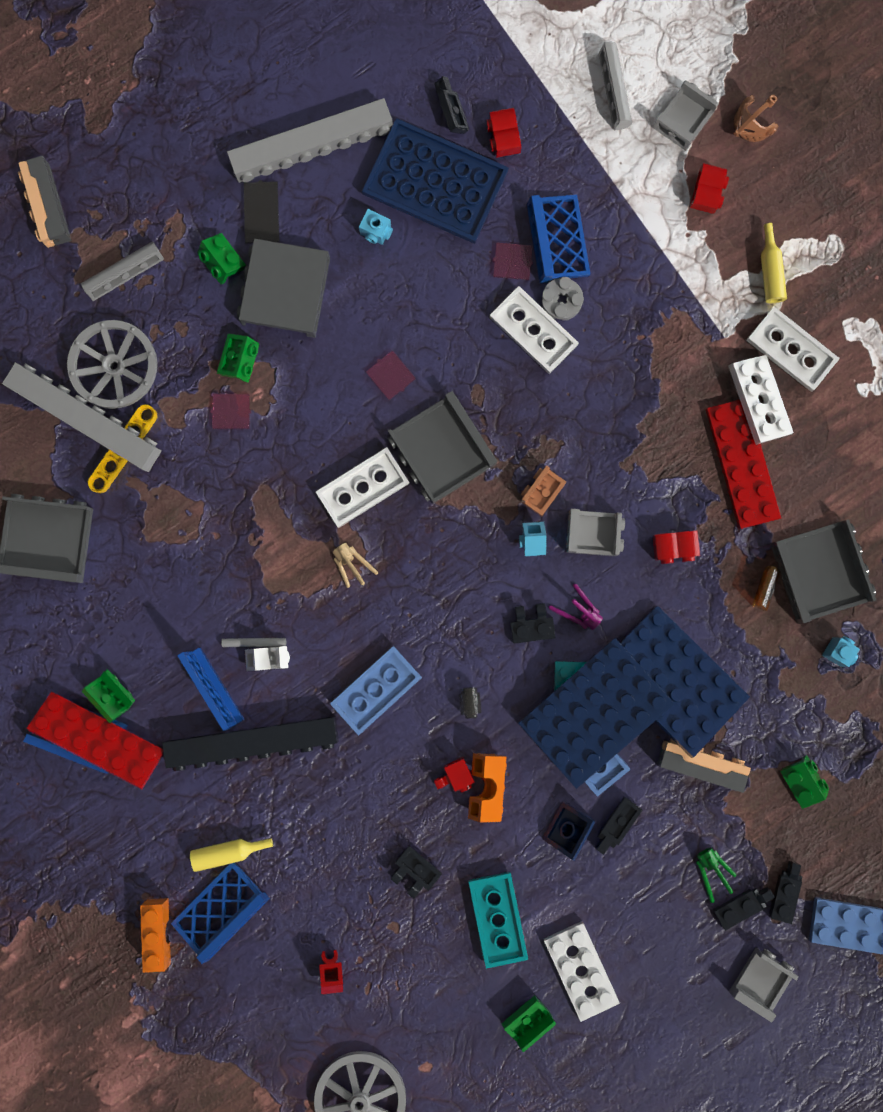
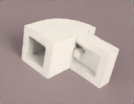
(267, 658)

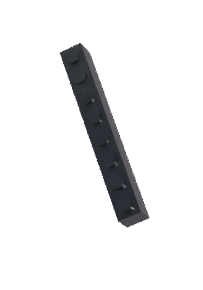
(250, 742)

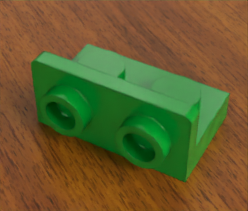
(238, 357)

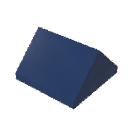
(569, 830)

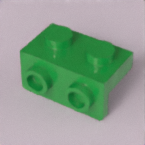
(220, 257)
(109, 696)
(805, 782)
(529, 1023)

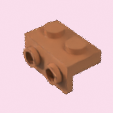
(543, 491)

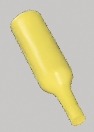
(772, 269)
(225, 853)

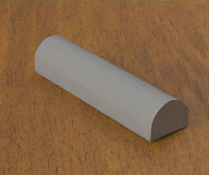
(615, 86)
(122, 271)

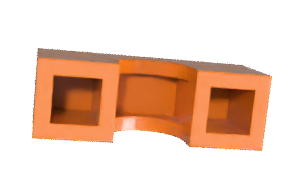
(489, 804)
(155, 949)

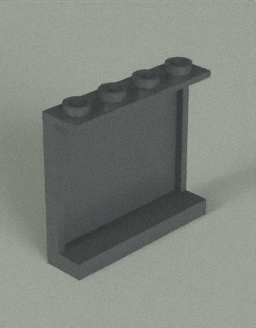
(284, 286)
(442, 448)
(45, 538)
(823, 571)

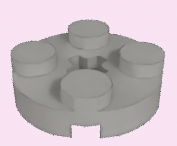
(566, 287)

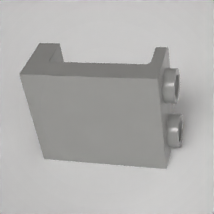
(686, 115)
(595, 533)
(762, 983)

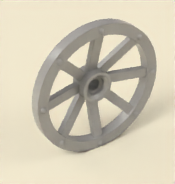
(108, 363)
(359, 1094)

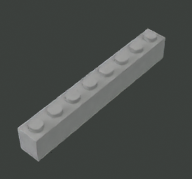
(311, 141)
(82, 417)

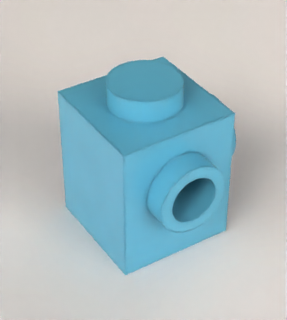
(375, 227)
(533, 539)
(841, 651)

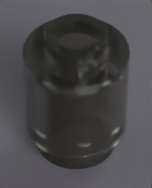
(470, 702)

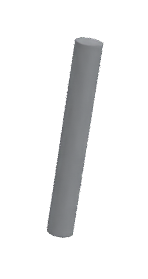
(254, 642)

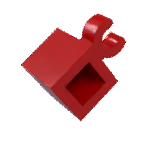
(457, 774)
(331, 974)

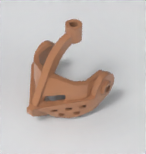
(750, 123)

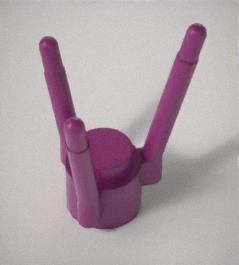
(591, 618)

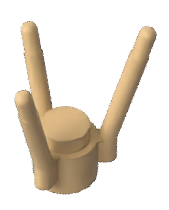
(343, 555)

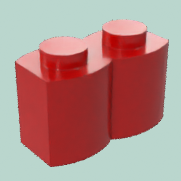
(504, 132)
(709, 188)
(676, 545)

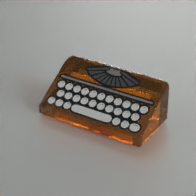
(766, 588)

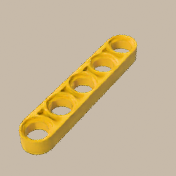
(109, 477)

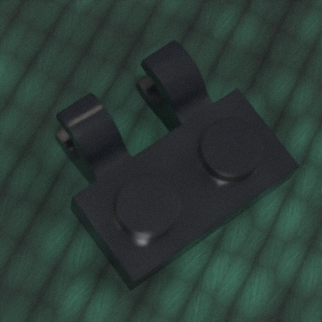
(534, 629)
(418, 868)

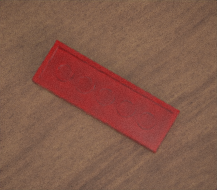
(742, 466)
(96, 740)

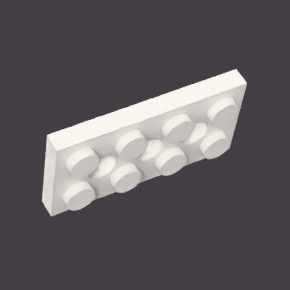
(533, 344)
(793, 363)
(754, 410)
(348, 484)
(575, 985)

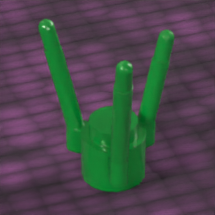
(709, 859)

